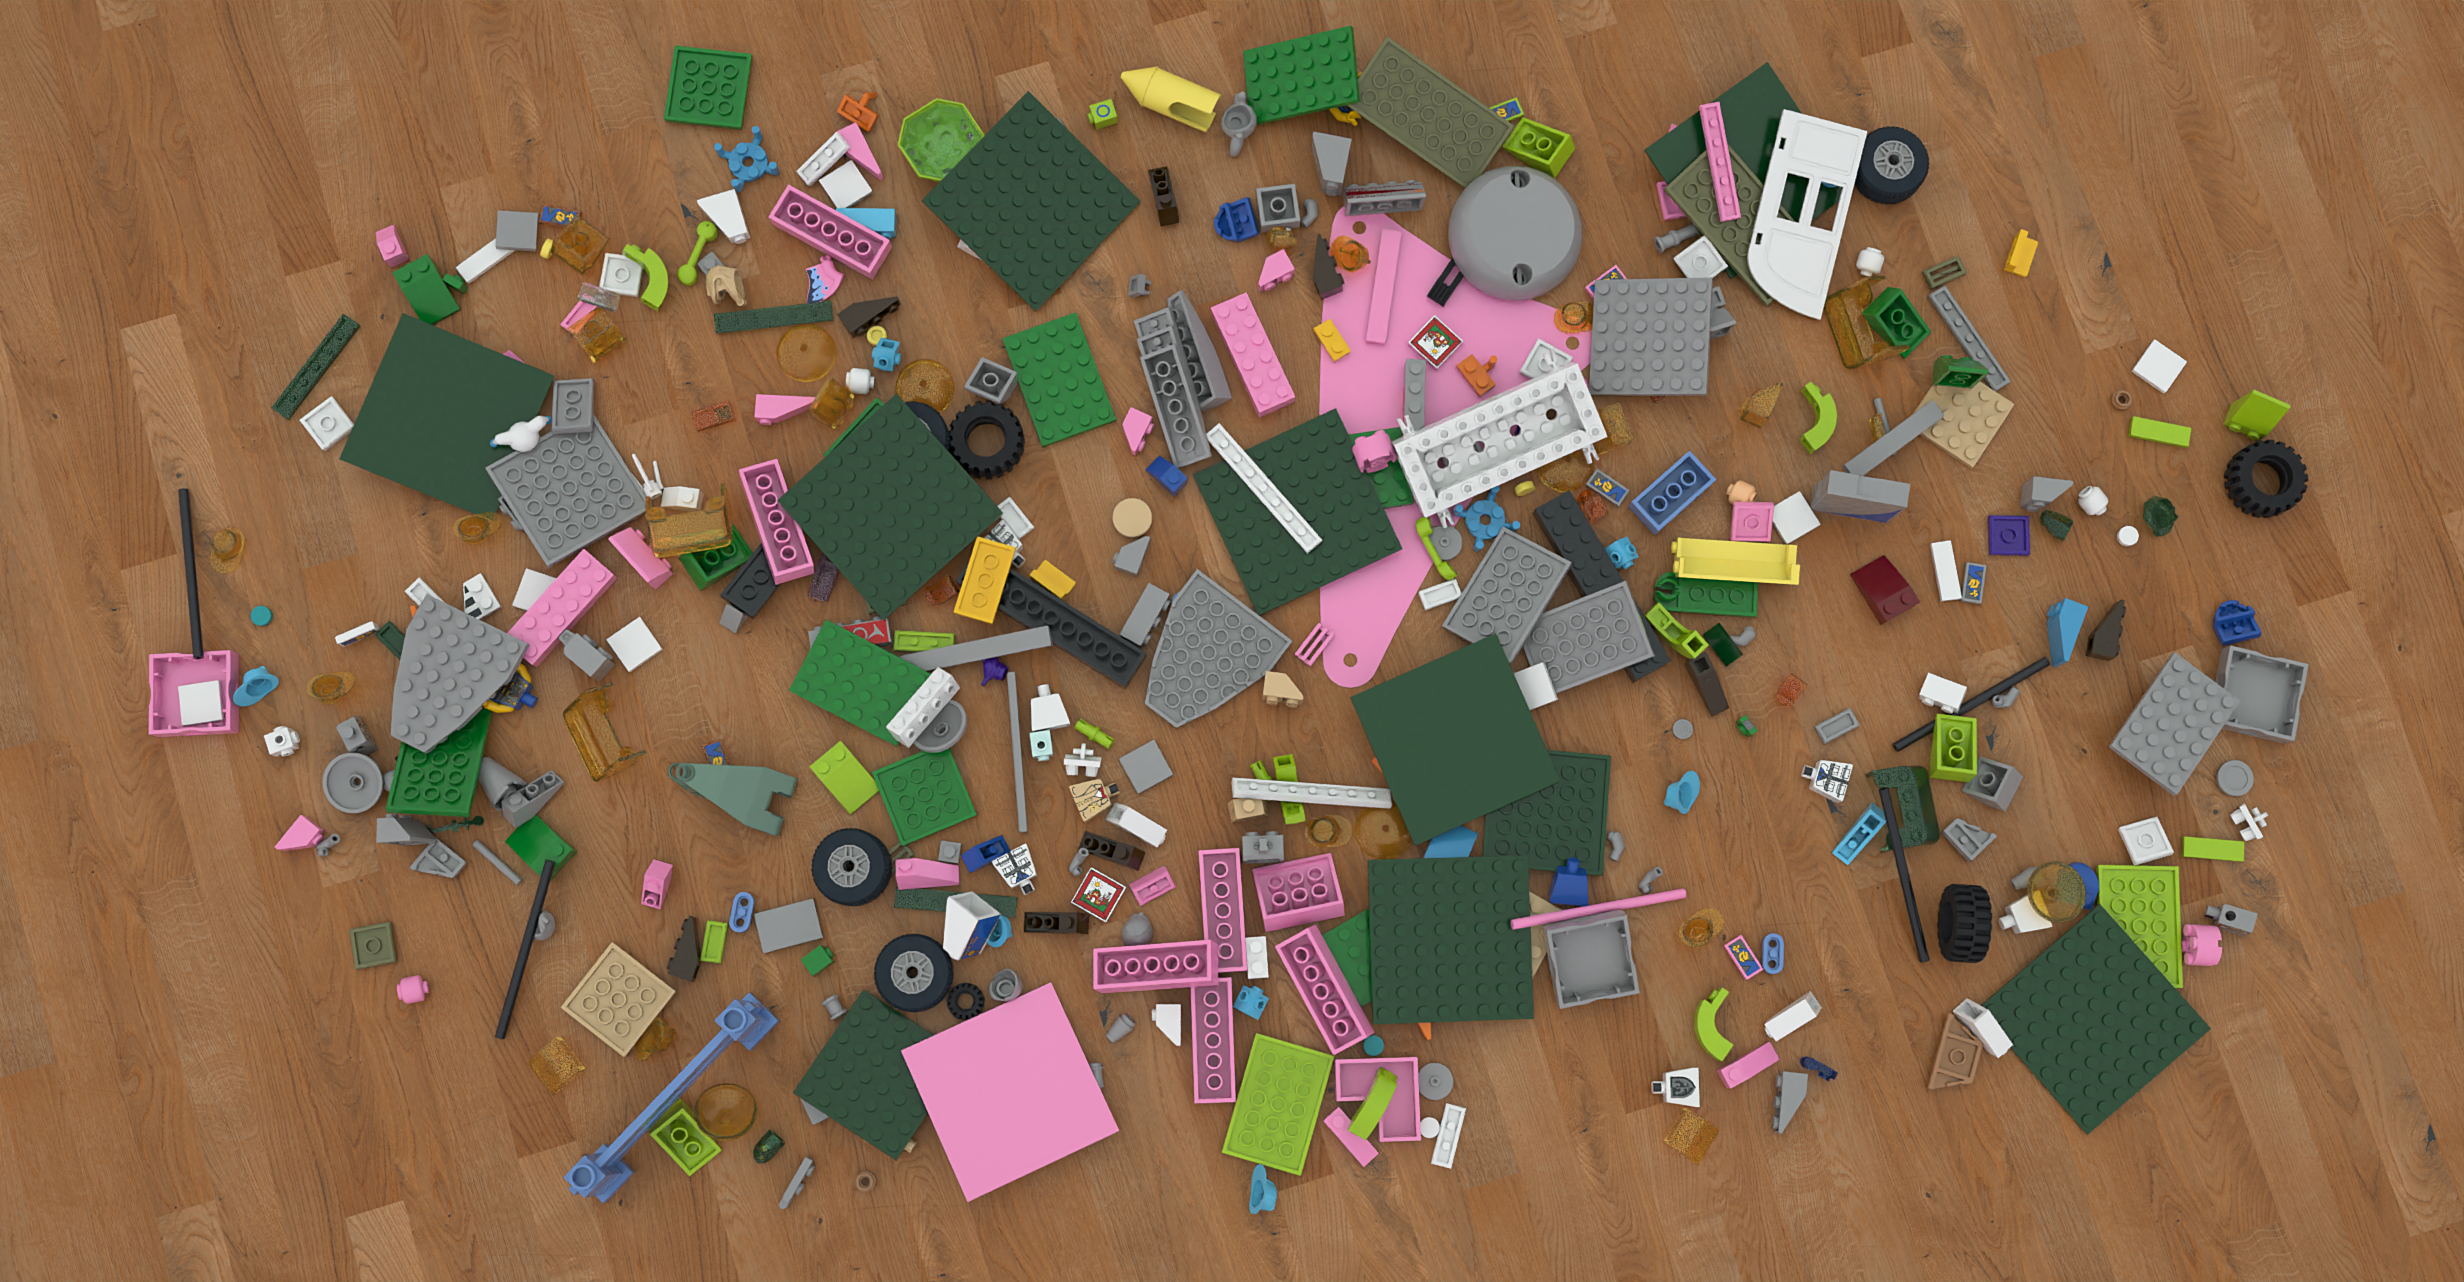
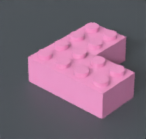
(1402, 1114)

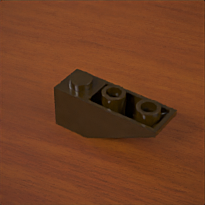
(1163, 196)
(1325, 276)
(864, 314)
(2104, 639)
(1707, 683)
(1112, 850)
(1056, 922)
(687, 954)

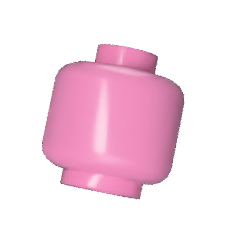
(412, 989)

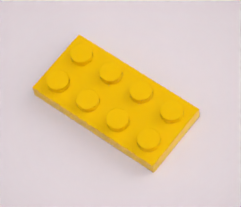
(984, 580)

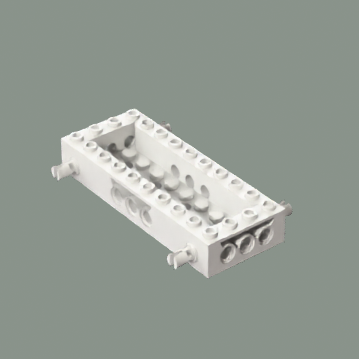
(1503, 455)

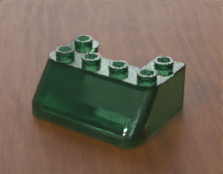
(1915, 804)

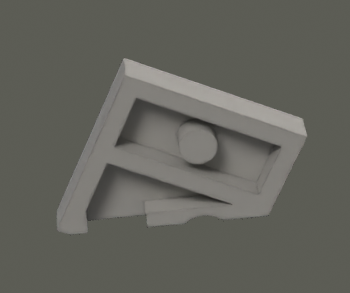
(1967, 838)
(439, 860)

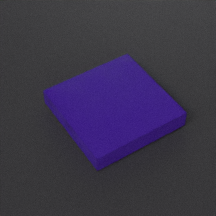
(2008, 535)

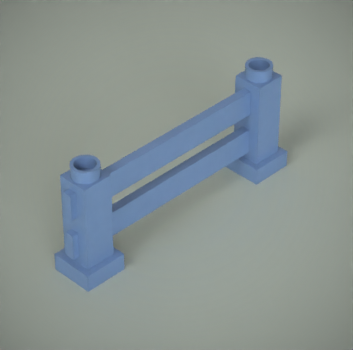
(605, 1170)

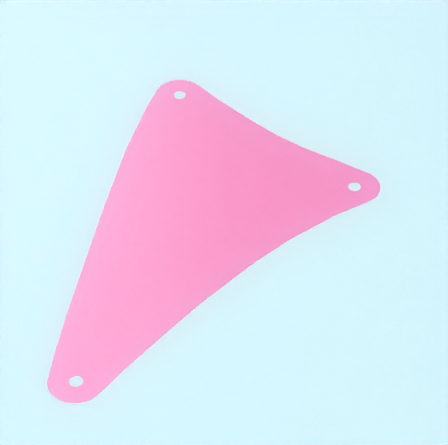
(1368, 395)

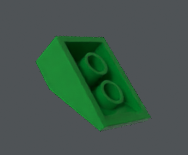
(426, 290)
(1896, 320)
(1958, 372)
(712, 565)
(539, 842)

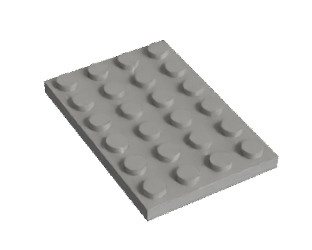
(1507, 592)
(1589, 638)
(2174, 724)

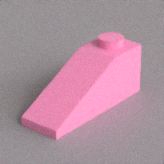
(859, 150)
(777, 408)
(922, 873)
(1747, 1065)
(1360, 1149)

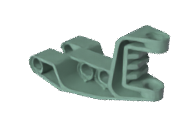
(738, 790)

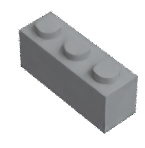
(1145, 616)

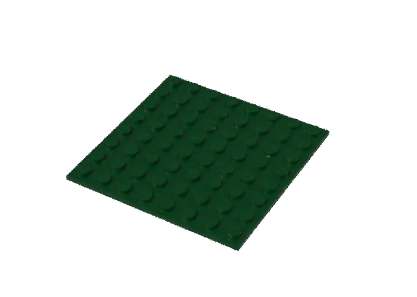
(1751, 123)
(1031, 201)
(438, 410)
(1324, 484)
(890, 506)
(1455, 739)
(1448, 941)
(2094, 1019)

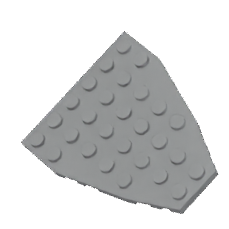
(1208, 652)
(448, 672)

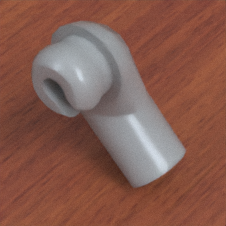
(1312, 212)
(1745, 638)
(2004, 701)
(327, 844)
(1618, 844)
(1077, 861)
(1644, 884)

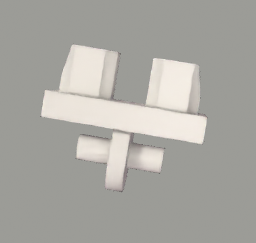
(1073, 761)
(2243, 814)

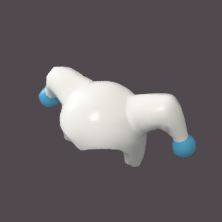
(522, 435)

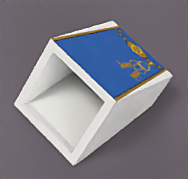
(968, 925)

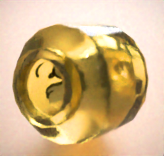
(1280, 238)

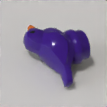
(994, 669)

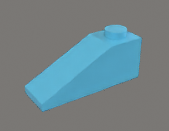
(878, 220)
(1860, 833)

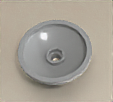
(944, 729)
(341, 784)

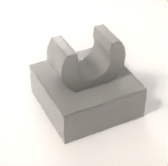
(1137, 286)

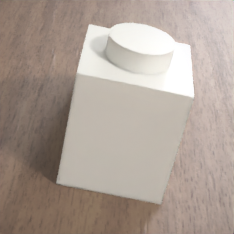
(682, 498)
(1169, 1021)

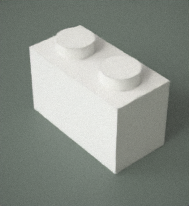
(1942, 693)
(1256, 957)

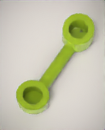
(687, 273)
(1424, 529)

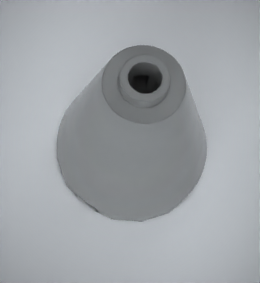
(498, 782)

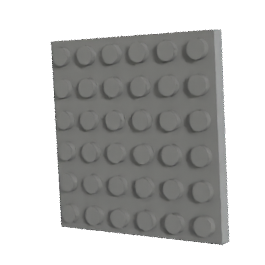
(1651, 337)
(568, 491)

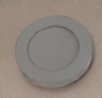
(1446, 542)
(2234, 778)
(1435, 1081)

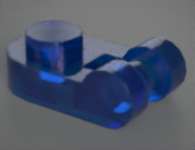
(1824, 1071)

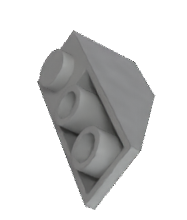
(530, 799)
(1790, 1094)

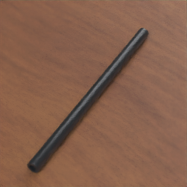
(191, 577)
(1975, 701)
(1903, 874)
(525, 949)

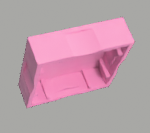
(177, 669)

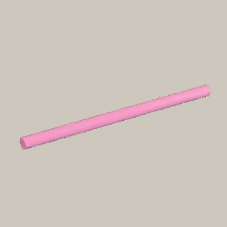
(1598, 908)

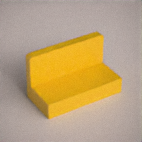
(2021, 254)
(1052, 580)

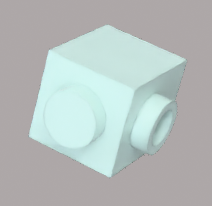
(1041, 745)

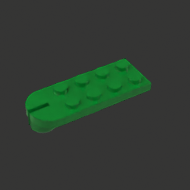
(1707, 596)

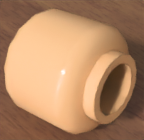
(1741, 492)

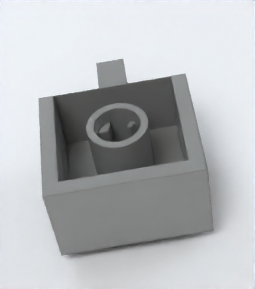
(585, 655)
(1262, 848)

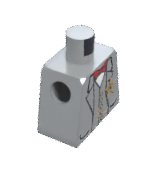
(356, 734)
(2240, 920)

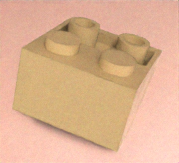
(1281, 689)

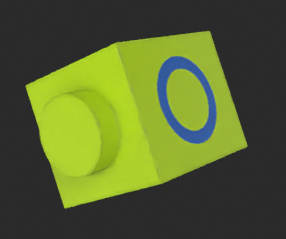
(1102, 114)

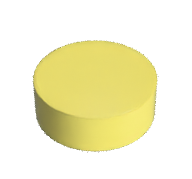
(546, 249)
(875, 334)
(1524, 488)

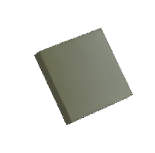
(373, 945)

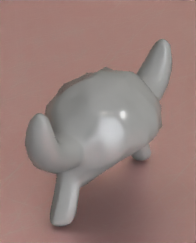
(1238, 122)

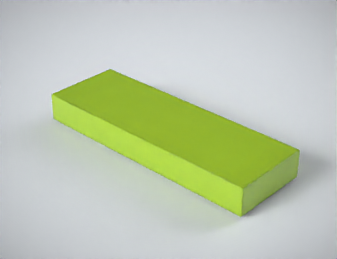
(2159, 432)
(921, 641)
(2212, 849)

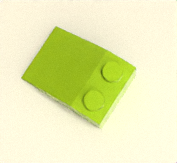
(1540, 146)
(2255, 414)
(1954, 748)
(845, 777)
(683, 1139)

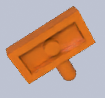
(858, 111)
(1476, 374)

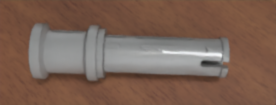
(1674, 238)

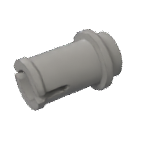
(1096, 1068)

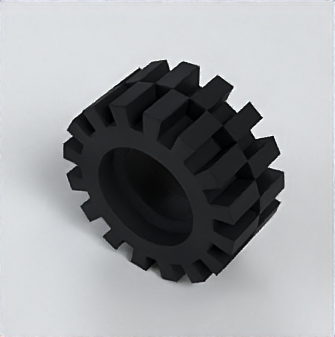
(954, 994)

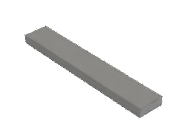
(1968, 337)
(1894, 439)

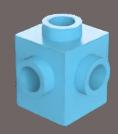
(886, 354)
(1622, 553)
(1251, 1001)

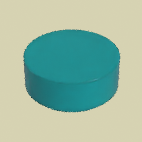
(261, 615)
(1373, 1045)

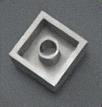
(1277, 207)

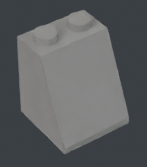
(1331, 160)

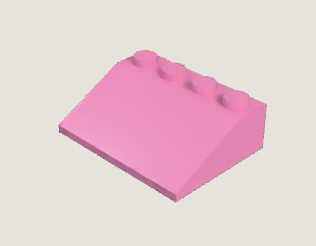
(1298, 892)

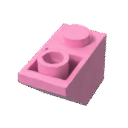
(1276, 269)
(1135, 428)
(656, 884)

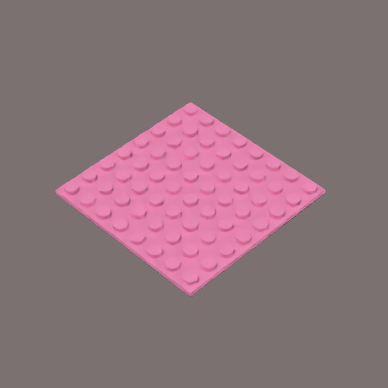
(1009, 1091)

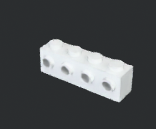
(923, 707)

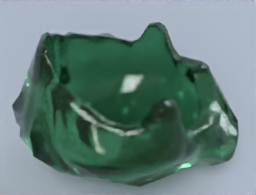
(2159, 515)

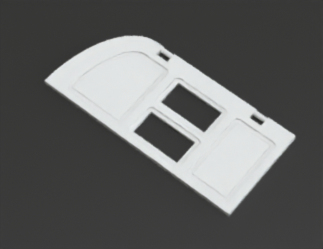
(1793, 257)

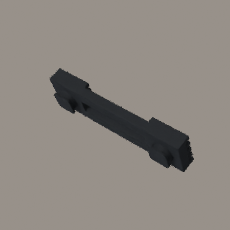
(1441, 292)

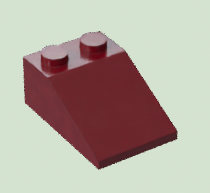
(1884, 589)

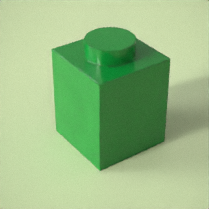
(818, 960)

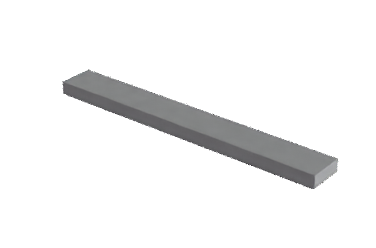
(981, 649)
(1017, 752)

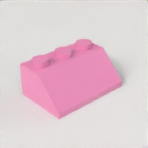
(641, 557)

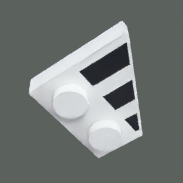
(479, 598)

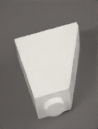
(727, 215)
(1136, 824)
(1793, 1016)
(1983, 1026)

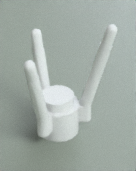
(650, 487)

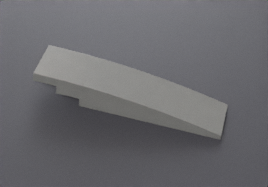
(1172, 387)

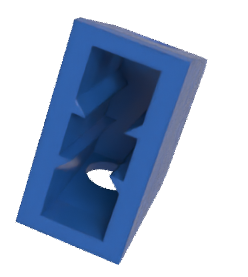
(1569, 884)

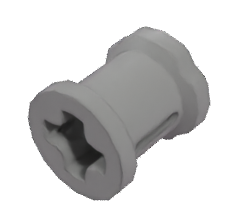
(834, 1007)

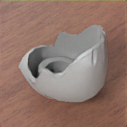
(545, 926)
(1137, 930)
(1005, 986)

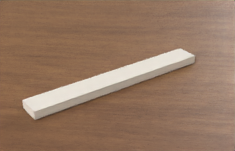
(1263, 488)
(1311, 793)

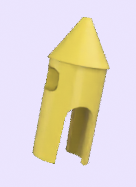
(1173, 96)

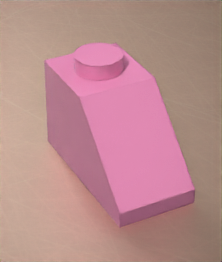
(391, 246)
(301, 835)

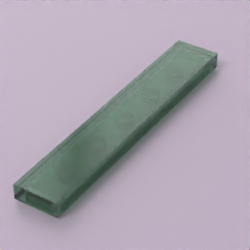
(773, 317)
(316, 367)
(937, 901)

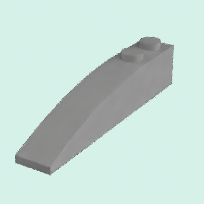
(1200, 354)

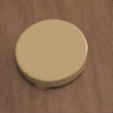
(1132, 518)

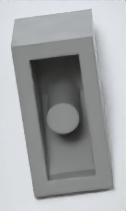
(1131, 556)

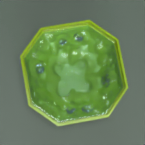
(938, 138)

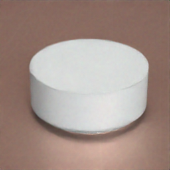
(2127, 536)
(1429, 1127)

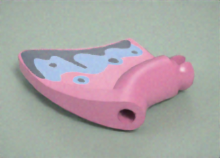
(823, 280)

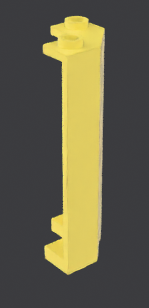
(1735, 561)

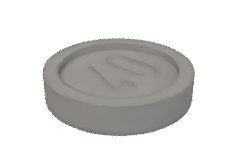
(1682, 729)

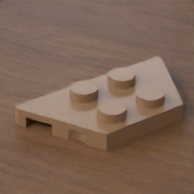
(1955, 1056)

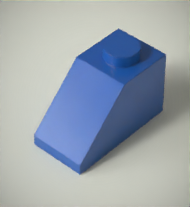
(1167, 475)
(985, 853)

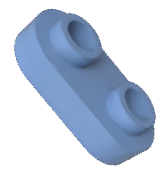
(742, 912)
(1775, 954)

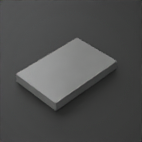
(573, 406)
(788, 925)

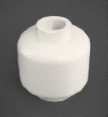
(1870, 261)
(859, 381)
(2093, 500)

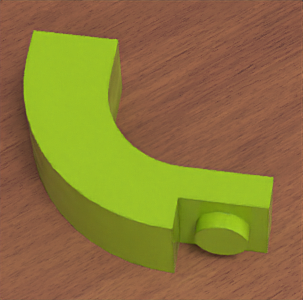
(657, 274)
(1825, 418)
(1682, 640)
(1286, 771)
(1705, 1027)
(1374, 1104)

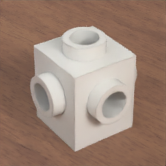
(282, 741)

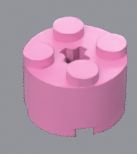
(1374, 452)
(2201, 945)

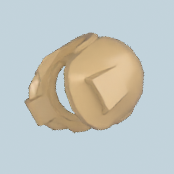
(723, 280)

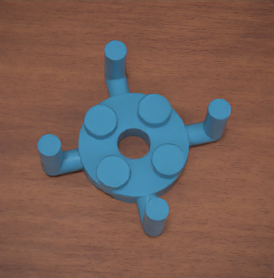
(740, 154)
(1493, 511)

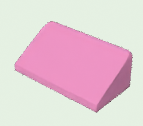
(1152, 885)

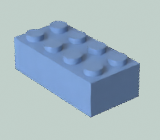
(1672, 493)

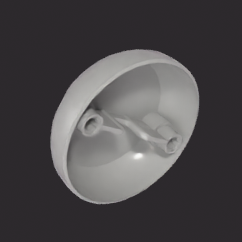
(1515, 231)

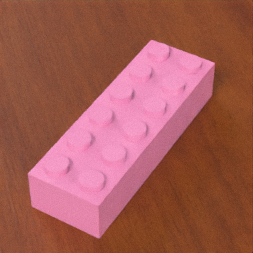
(830, 232)
(1252, 355)
(777, 530)
(562, 606)
(1223, 906)
(1155, 966)
(1324, 989)
(1213, 1043)

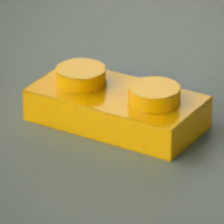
(1332, 340)

